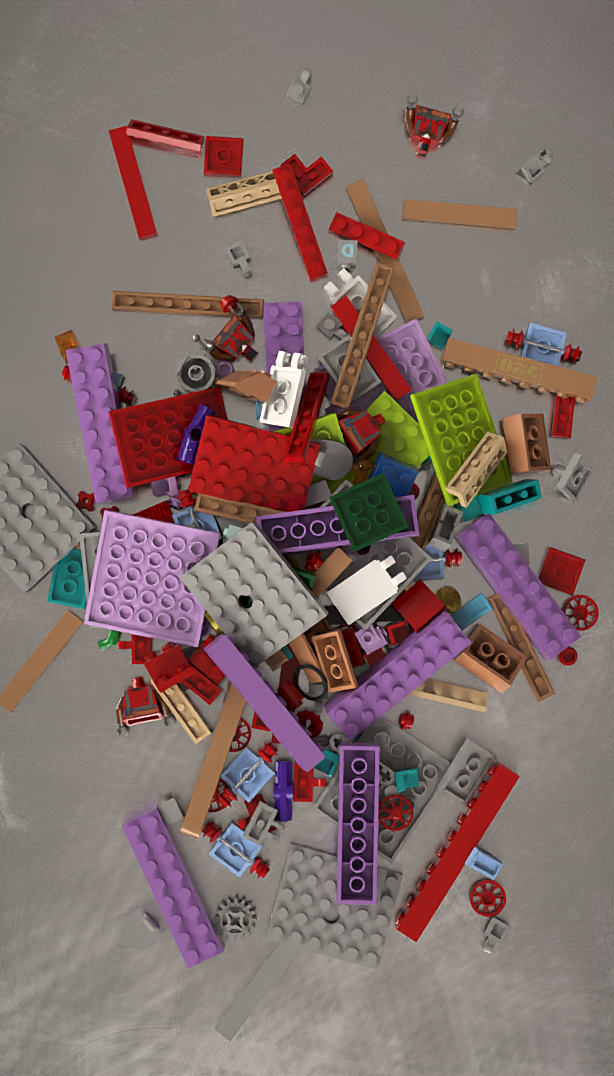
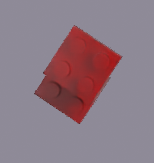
(167, 666)

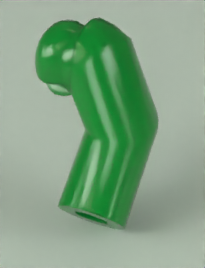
(111, 640)

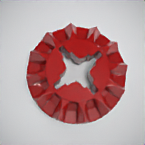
(316, 724)

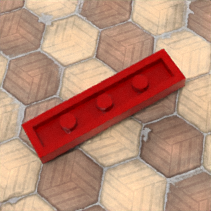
(165, 135)
(367, 236)

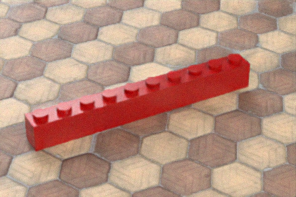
(457, 850)

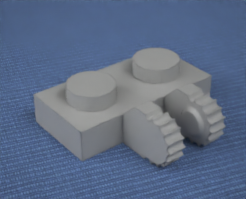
(260, 824)

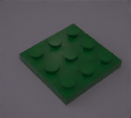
(368, 512)

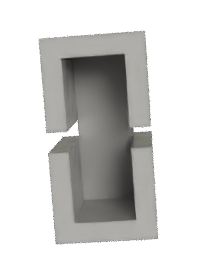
(446, 523)

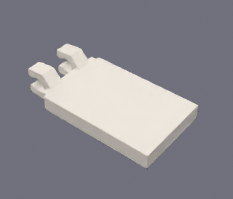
(355, 290)
(286, 395)
(365, 590)

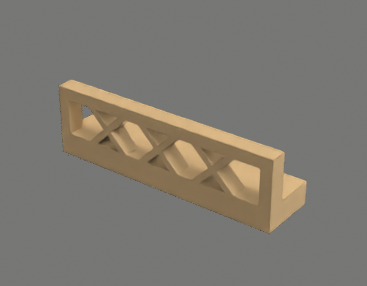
(245, 195)
(477, 467)
(452, 694)
(186, 712)

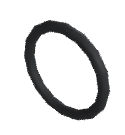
(319, 673)

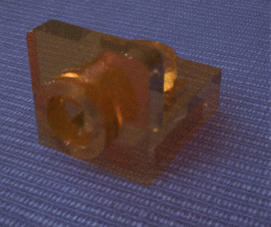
(66, 342)
(359, 469)

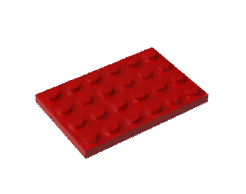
(152, 435)
(250, 466)

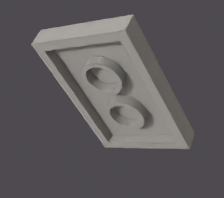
(333, 360)
(466, 772)

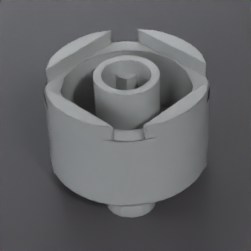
(193, 364)

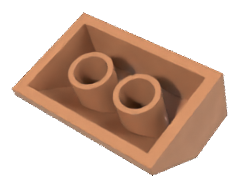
(248, 384)
(526, 443)
(305, 650)
(491, 659)
(335, 660)

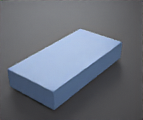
(484, 863)

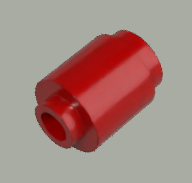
(290, 695)

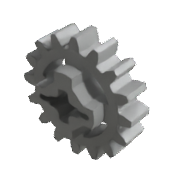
(229, 913)

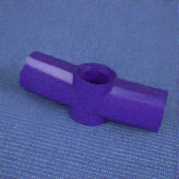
(189, 445)
(283, 791)

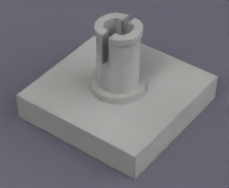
(573, 477)

